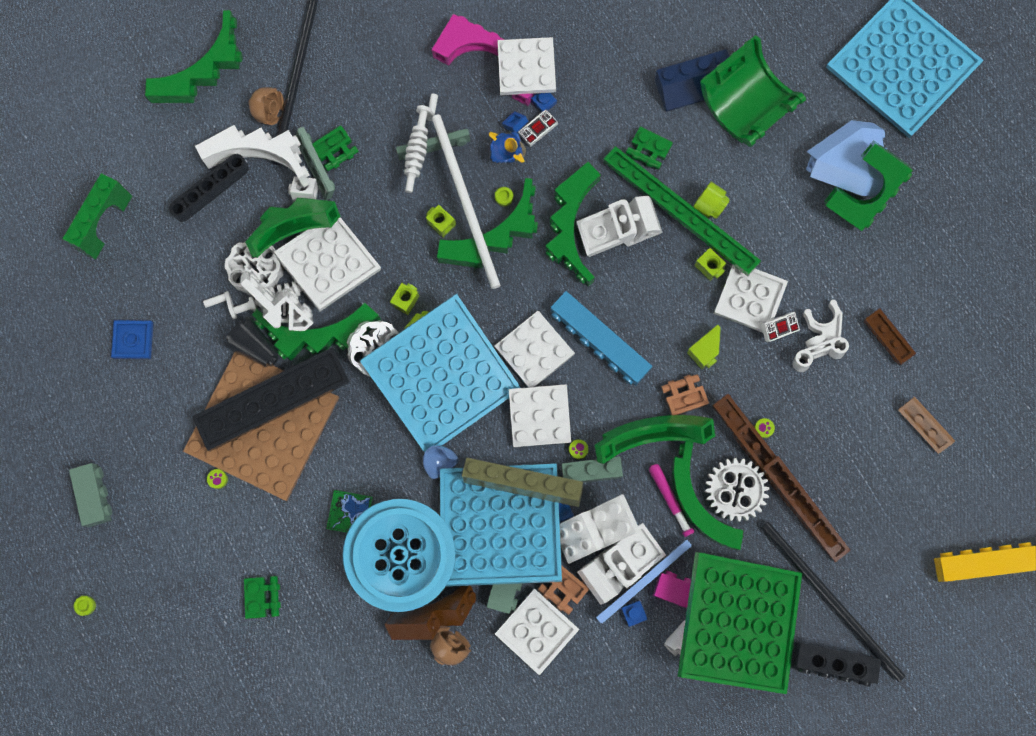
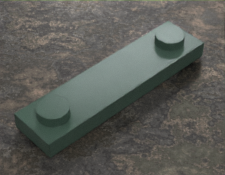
(457, 138)
(324, 183)

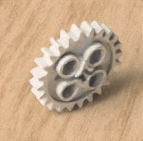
(754, 494)

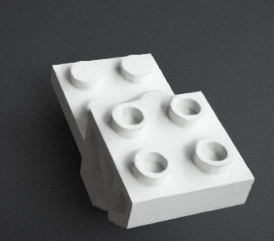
(619, 224)
(299, 315)
(597, 529)
(621, 565)

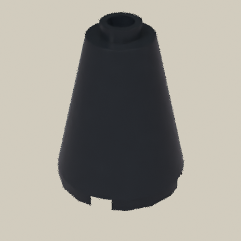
(251, 343)

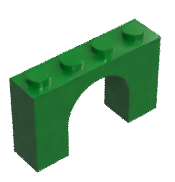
(861, 212)
(82, 230)

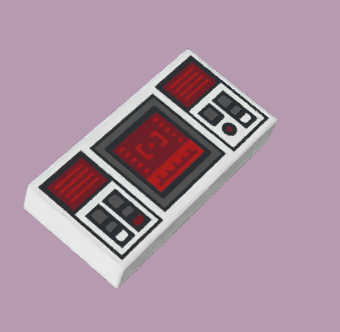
(538, 128)
(780, 327)

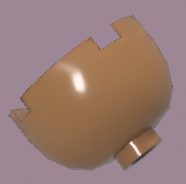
(266, 104)
(449, 647)

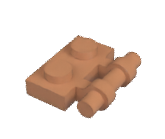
(687, 400)
(570, 586)

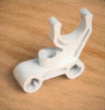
(824, 343)

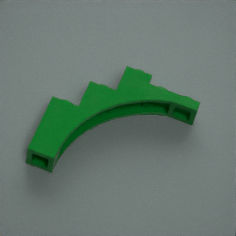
(183, 85)
(570, 195)
(497, 240)
(317, 340)

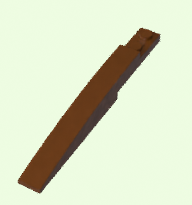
(780, 478)

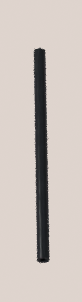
(297, 68)
(833, 602)

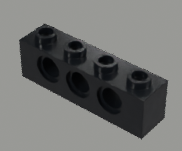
(868, 666)

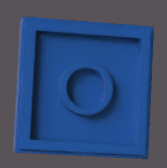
(132, 339)

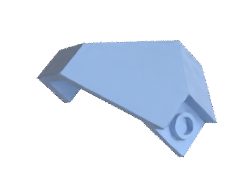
(839, 159)

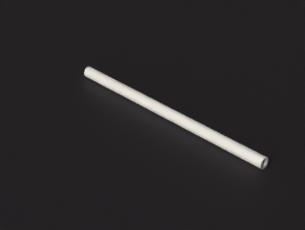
(466, 202)

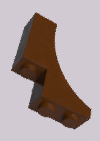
(426, 621)

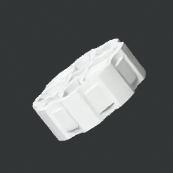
(273, 267)
(356, 345)

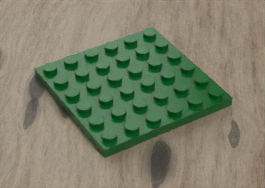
(740, 624)

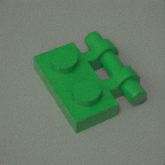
(332, 143)
(652, 144)
(255, 597)

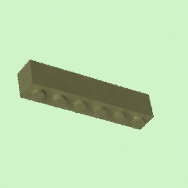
(522, 482)

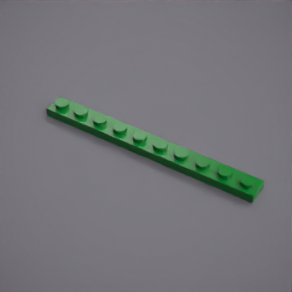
(682, 211)

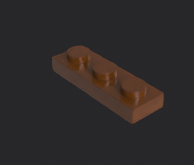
(889, 337)

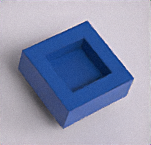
(543, 101)
(515, 122)
(565, 512)
(634, 613)

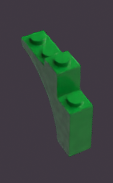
(283, 222)

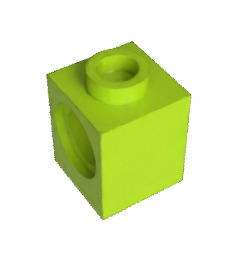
(444, 227)
(710, 256)
(405, 306)

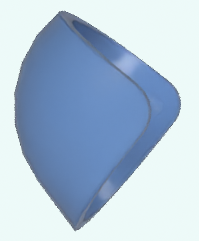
(438, 458)

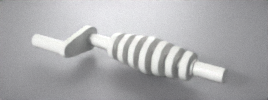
(417, 143)
(251, 304)

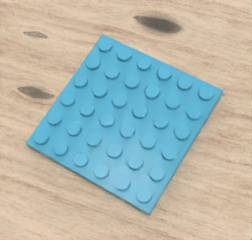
(904, 64)
(440, 374)
(500, 533)

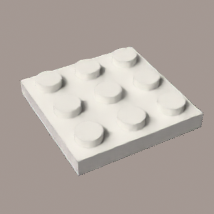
(526, 66)
(750, 298)
(534, 350)
(540, 415)
(536, 631)

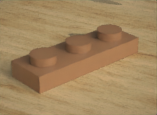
(926, 425)

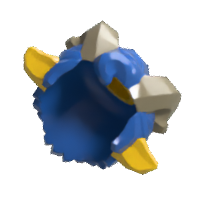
(507, 147)

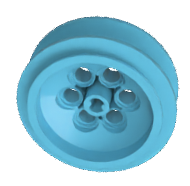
(416, 586)

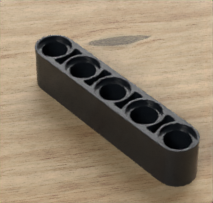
(199, 189)

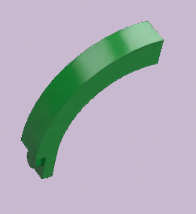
(654, 429)
(693, 510)

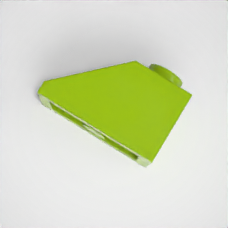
(706, 349)

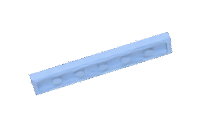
(642, 582)

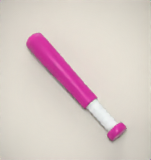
(666, 491)

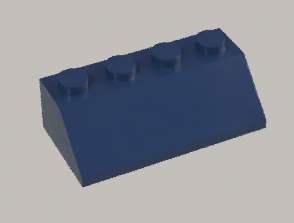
(680, 83)

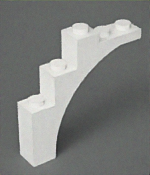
(256, 144)

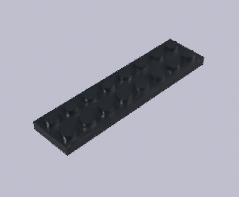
(270, 399)

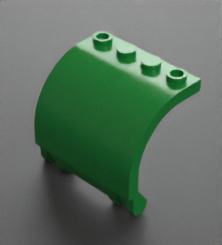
(747, 94)

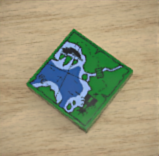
(345, 509)

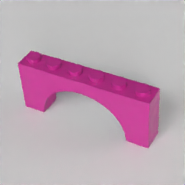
(462, 37)

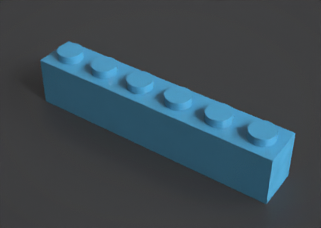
(600, 338)

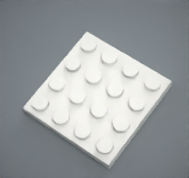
(327, 263)

